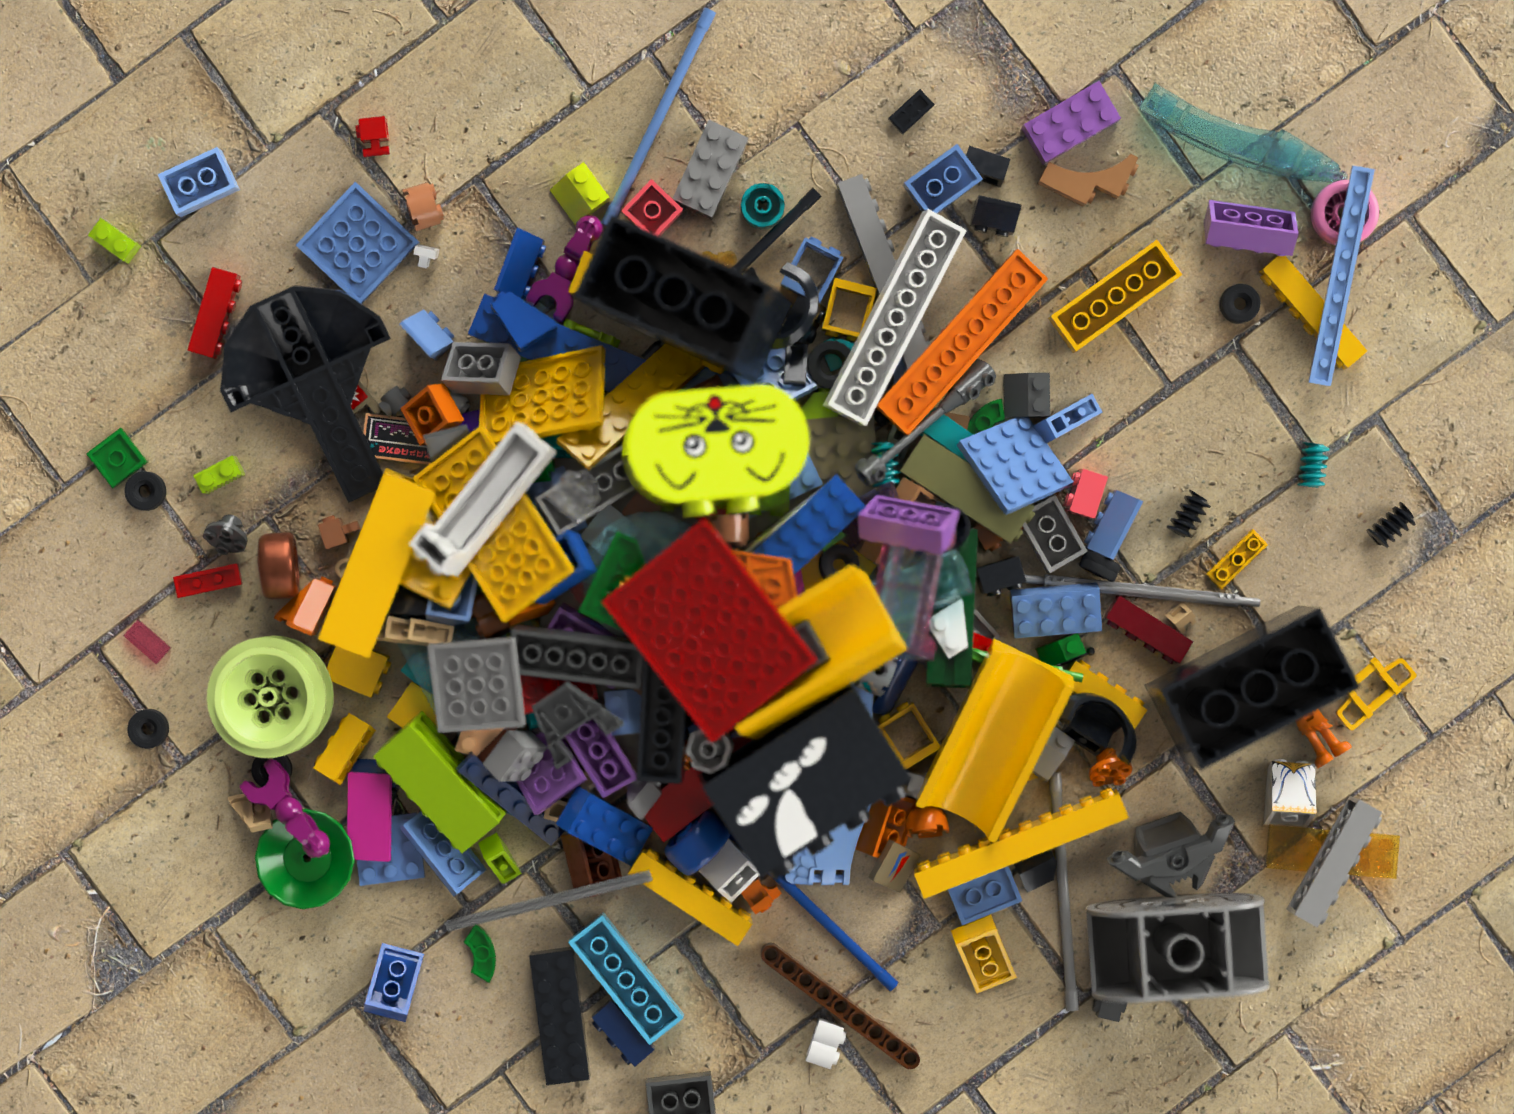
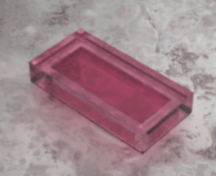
(147, 641)

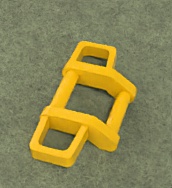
(1367, 711)

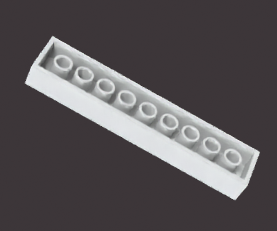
(894, 317)

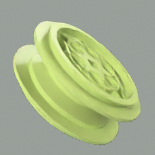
(243, 723)

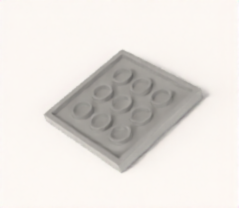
(476, 685)

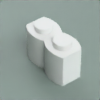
(825, 1042)

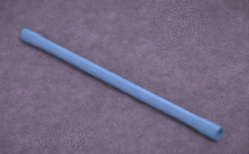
(701, 28)

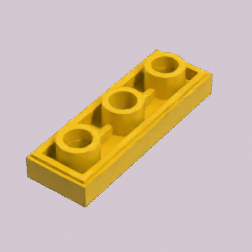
(1227, 569)

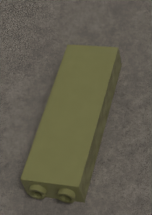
(960, 487)

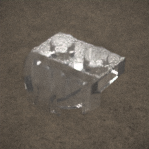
(575, 495)

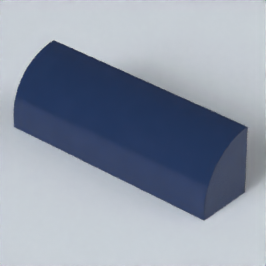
(902, 674)

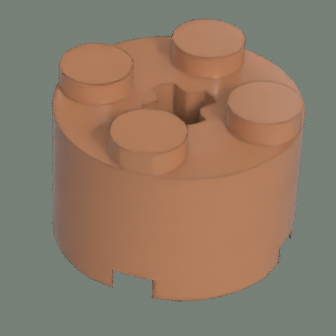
(422, 206)
(731, 527)

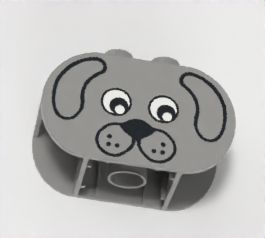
(1177, 947)

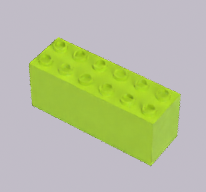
(426, 770)

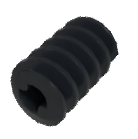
(1189, 515)
(1391, 525)

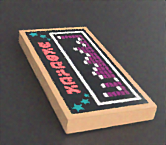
(394, 439)

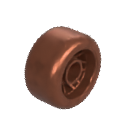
(278, 565)

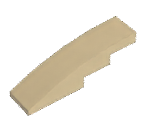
(414, 631)

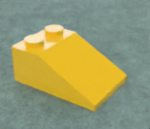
(983, 954)

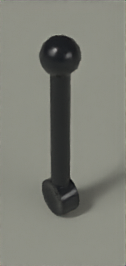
(1090, 651)

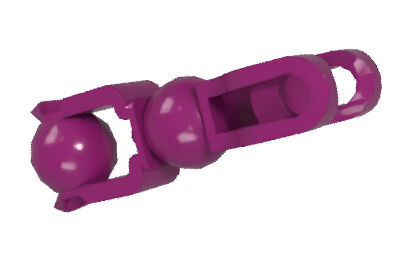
(558, 283)
(287, 809)

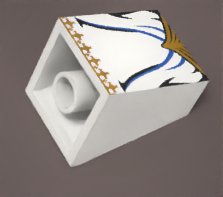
(1290, 793)

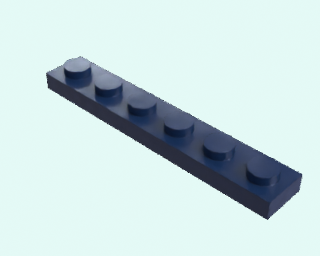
(509, 798)

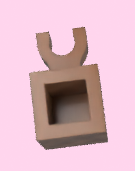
(335, 533)

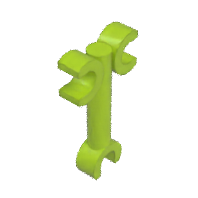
(601, 336)

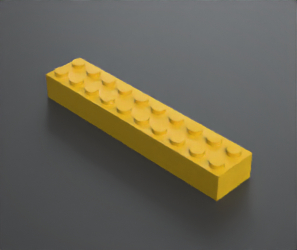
(1021, 842)

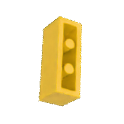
(344, 748)

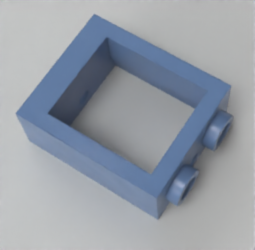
(815, 245)

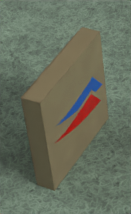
(894, 866)

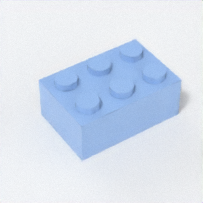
(198, 182)

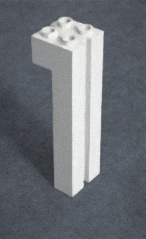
(483, 502)

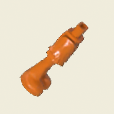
(1317, 722)

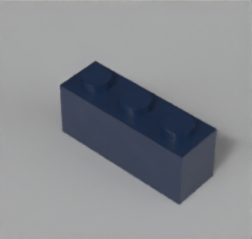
(621, 1033)

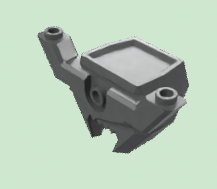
(1172, 851)

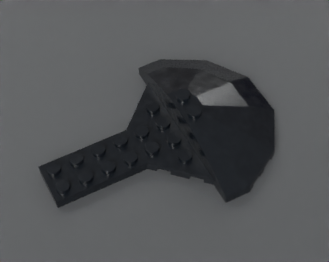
(304, 360)

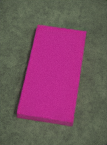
(370, 815)

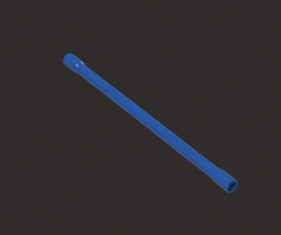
(881, 974)

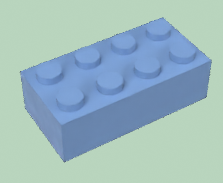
(1056, 610)

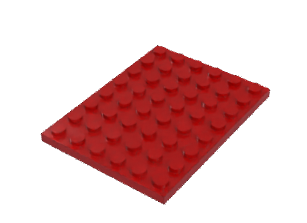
(709, 630)

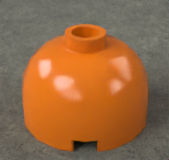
(927, 822)

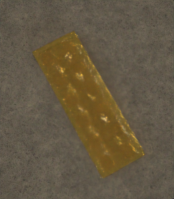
(1297, 847)

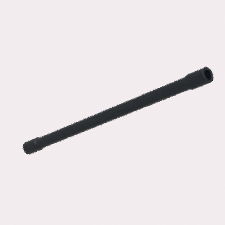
(803, 205)

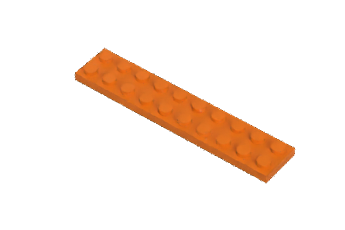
(961, 342)

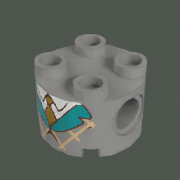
(874, 682)

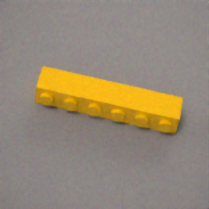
(1307, 306)

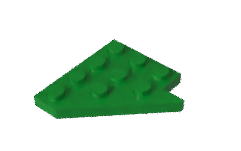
(620, 560)

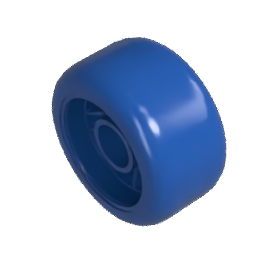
(697, 843)

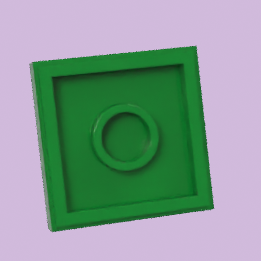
(117, 458)

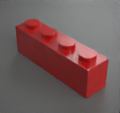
(214, 313)

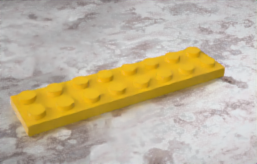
(660, 374)

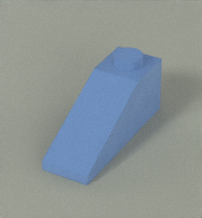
(1068, 418)

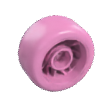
(1326, 207)

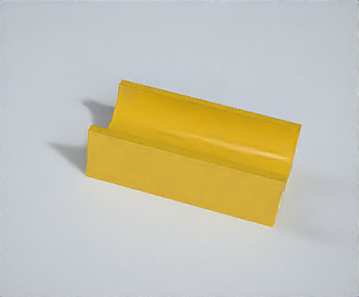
(376, 564)
(853, 633)
(996, 738)

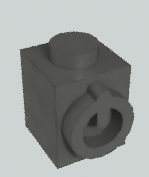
(1108, 1010)

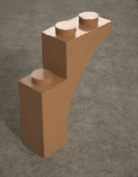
(1079, 185)

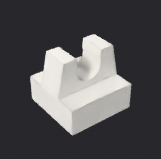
(426, 254)

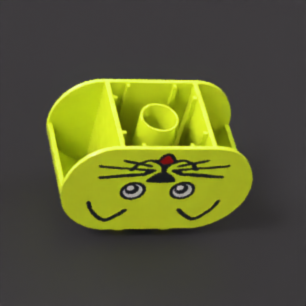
(715, 448)

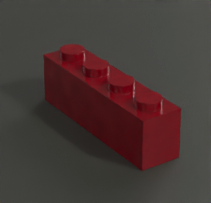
(1147, 629)

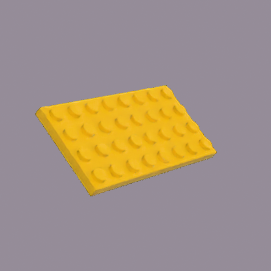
(521, 554)

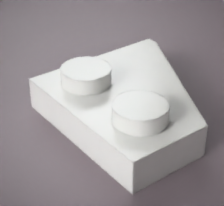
(950, 629)

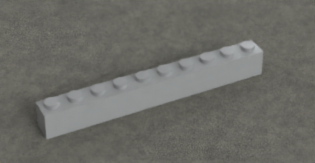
(875, 247)

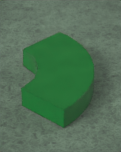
(986, 417)
(483, 953)

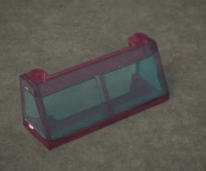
(908, 591)

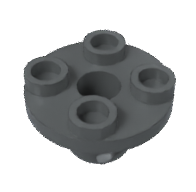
(226, 535)

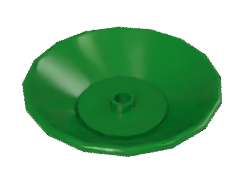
(298, 882)

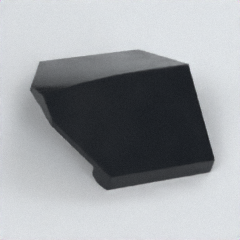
(1037, 870)

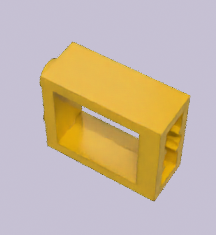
(851, 287)
(919, 754)

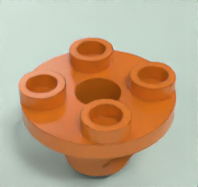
(1109, 769)

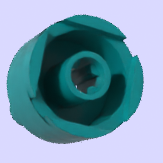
(762, 193)

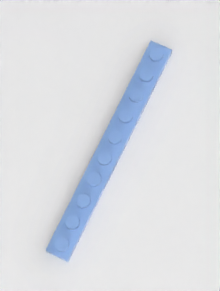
(1341, 275)

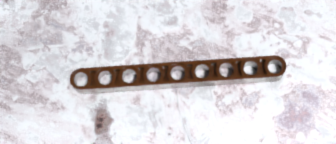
(845, 1015)

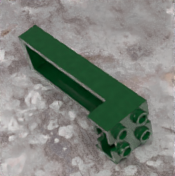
(957, 670)

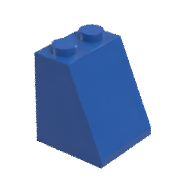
(521, 320)

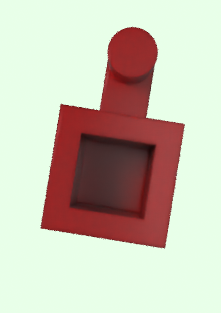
(373, 131)

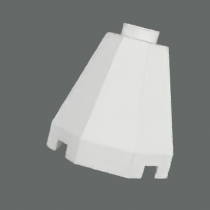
(709, 756)

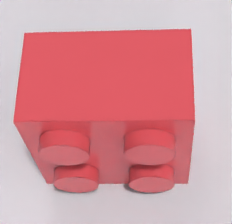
(652, 209)
(1085, 493)

